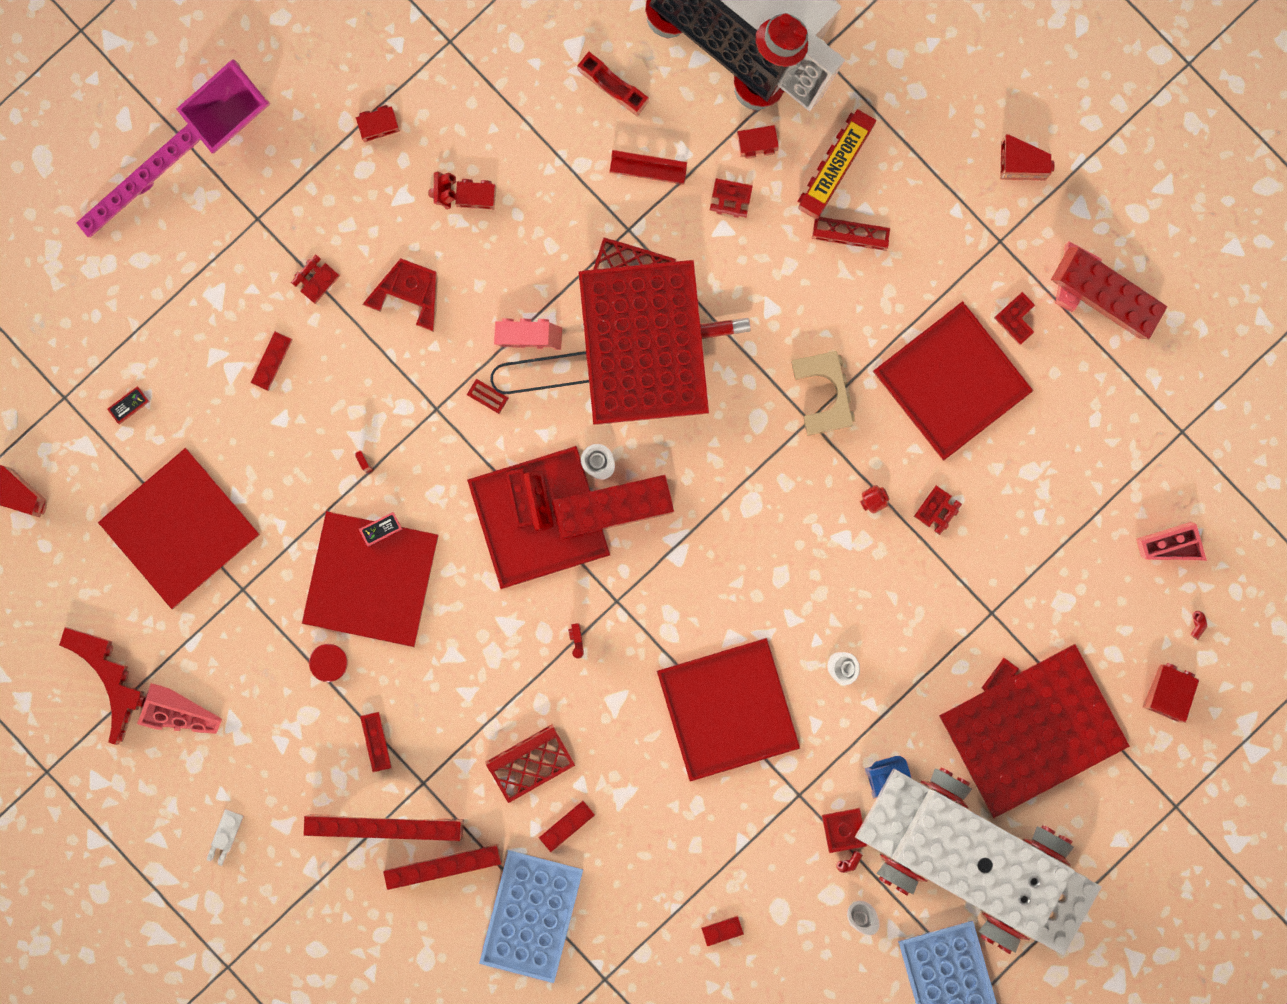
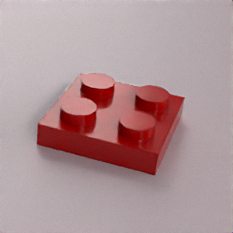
(841, 830)

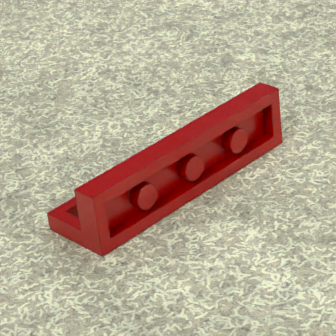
(648, 167)
(848, 239)

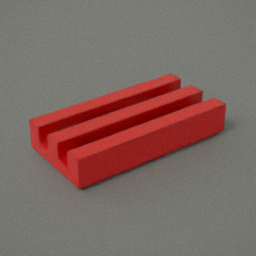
(501, 404)

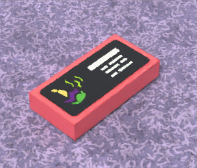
(380, 529)

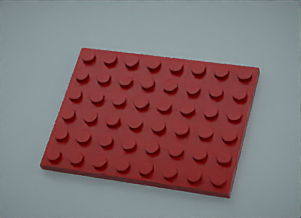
(643, 342)
(1034, 731)

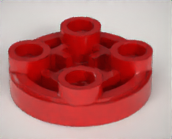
(328, 662)

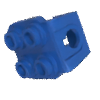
(881, 769)

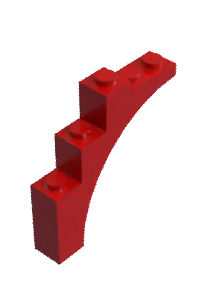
(121, 697)

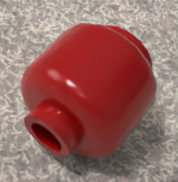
(874, 499)

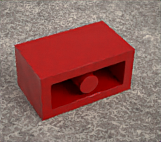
(377, 123)
(757, 141)
(475, 195)

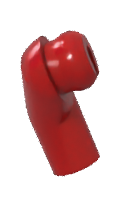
(1200, 624)

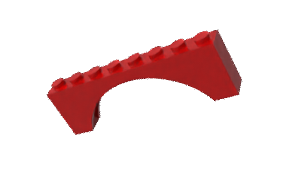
(384, 828)

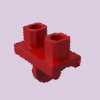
(442, 192)

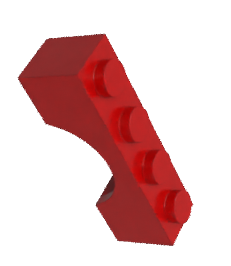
(605, 79)

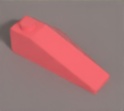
(169, 709)

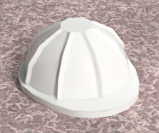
(598, 461)
(844, 668)
(863, 918)

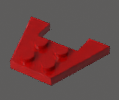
(409, 283)

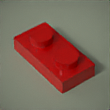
(722, 931)

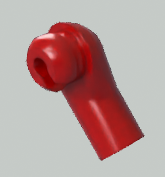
(850, 864)

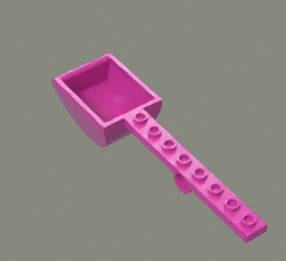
(212, 116)

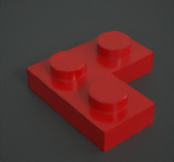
(1011, 318)

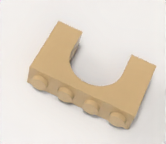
(827, 366)

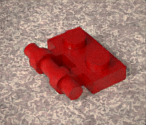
(733, 192)
(319, 283)
(933, 506)
(575, 634)

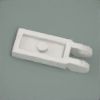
(225, 835)

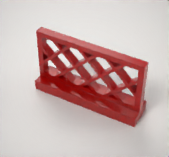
(635, 250)
(518, 751)

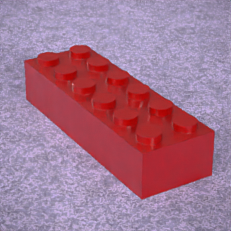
(1109, 293)
(612, 506)

